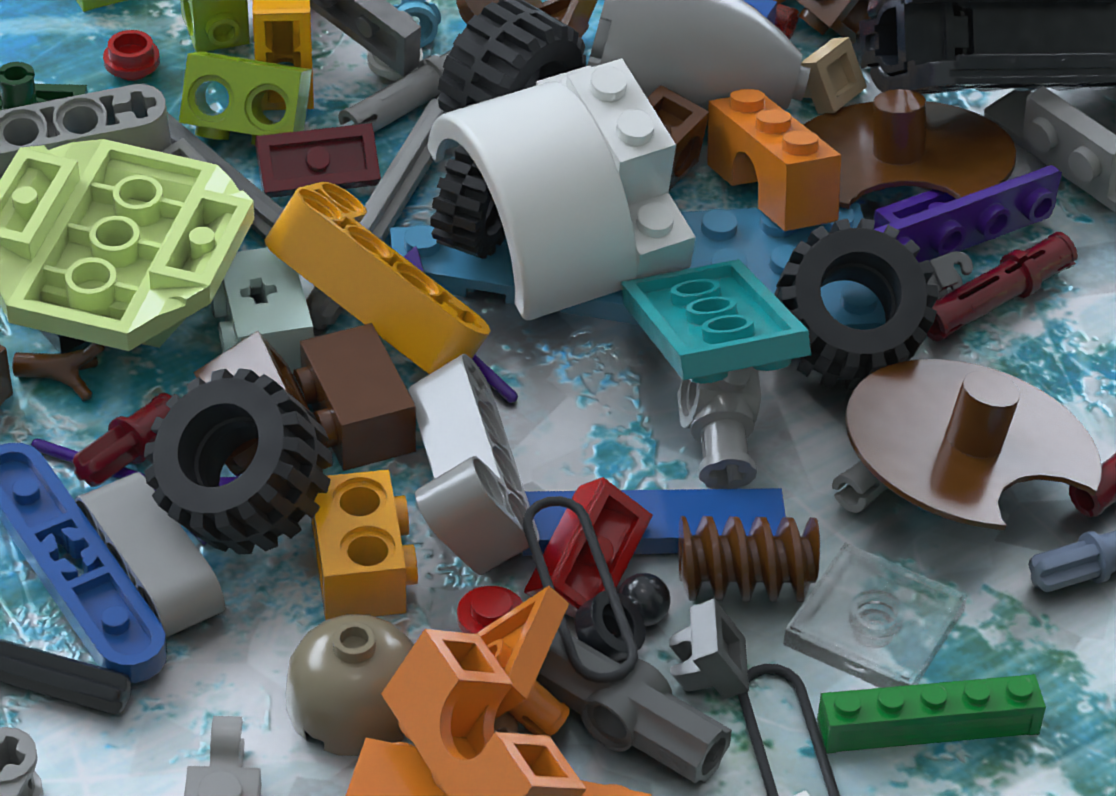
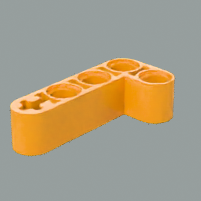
(330, 248)

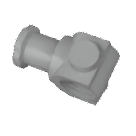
(722, 419)

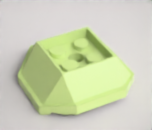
(114, 240)

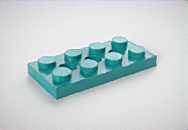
(715, 321)

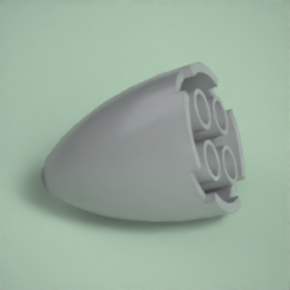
(700, 49)

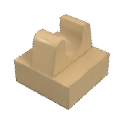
(833, 75)

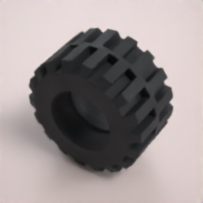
(506, 52)
(884, 268)
(202, 435)

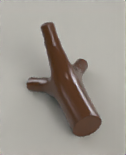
(59, 367)

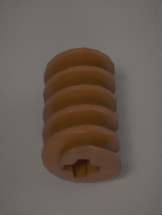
(748, 558)

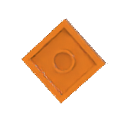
(520, 646)

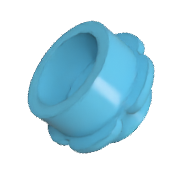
(428, 15)

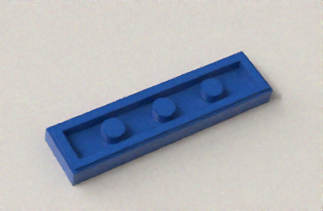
(667, 507)

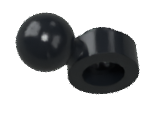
(644, 603)

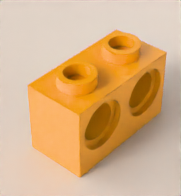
(361, 548)

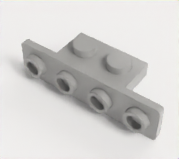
(1061, 138)

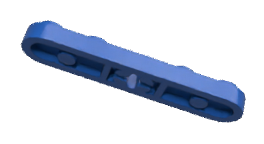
(103, 601)

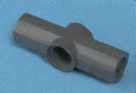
(636, 711)

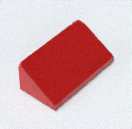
(618, 527)

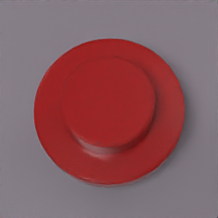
(131, 55)
(484, 606)

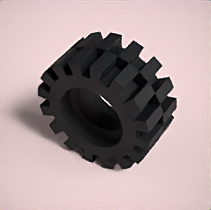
(466, 210)

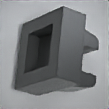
(711, 651)

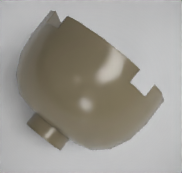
(339, 682)

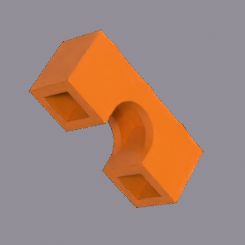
(764, 144)
(448, 709)

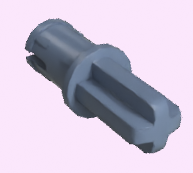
(1084, 560)

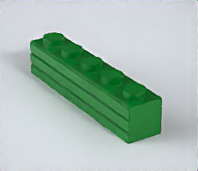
(930, 713)

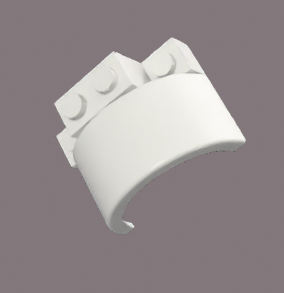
(576, 183)

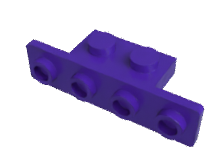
(949, 224)

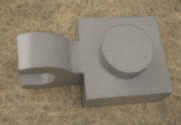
(225, 773)

